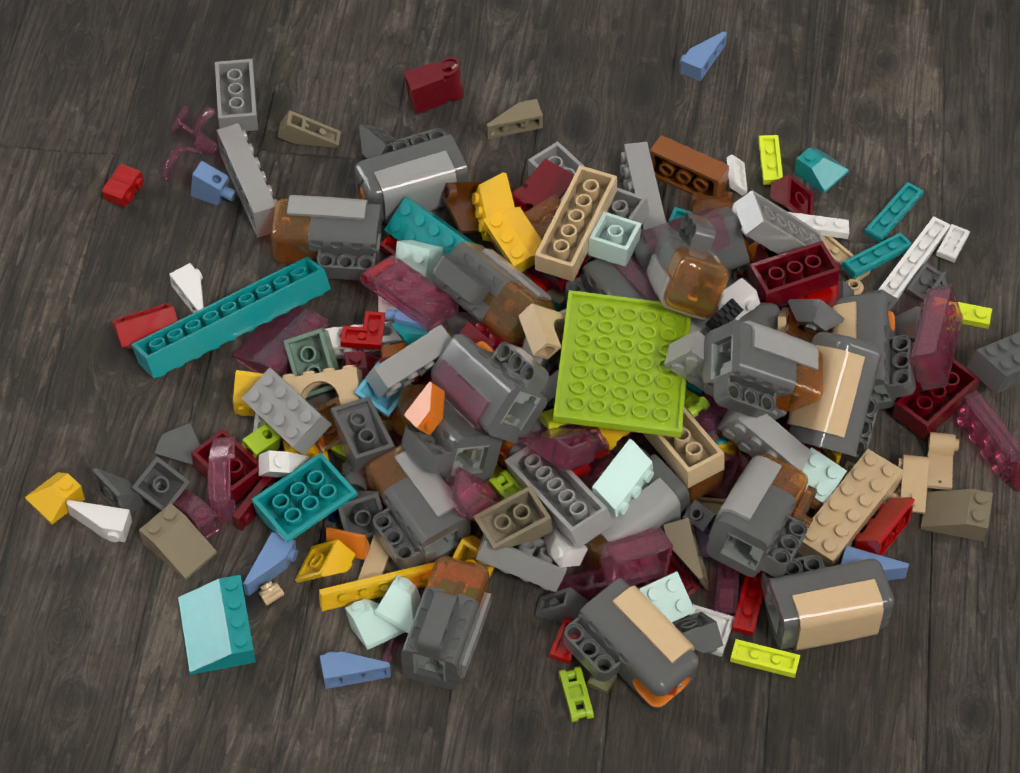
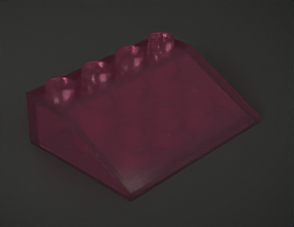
(267, 347)

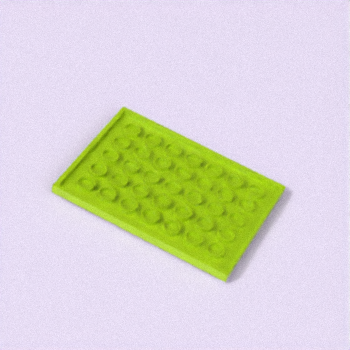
(615, 365)

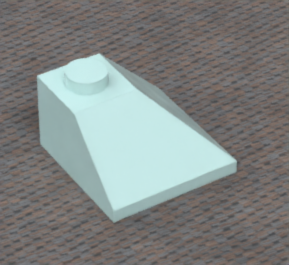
(400, 603)
(368, 626)

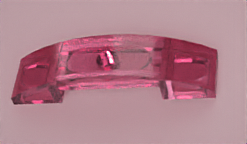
(219, 478)

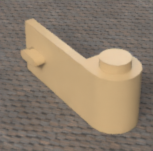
(940, 454)
(914, 480)

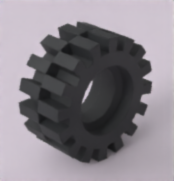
(725, 314)

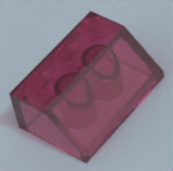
(472, 494)
(637, 557)

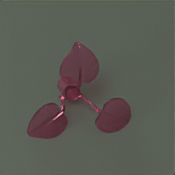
(202, 142)

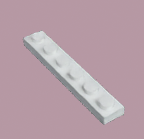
(825, 225)
(915, 257)

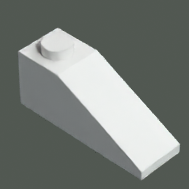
(188, 285)
(280, 463)
(106, 521)
(562, 549)

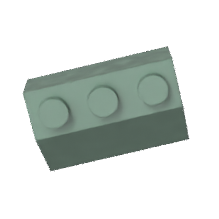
(312, 353)

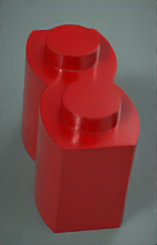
(123, 185)

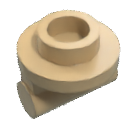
(270, 592)

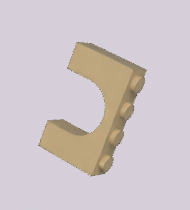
(542, 328)
(344, 381)

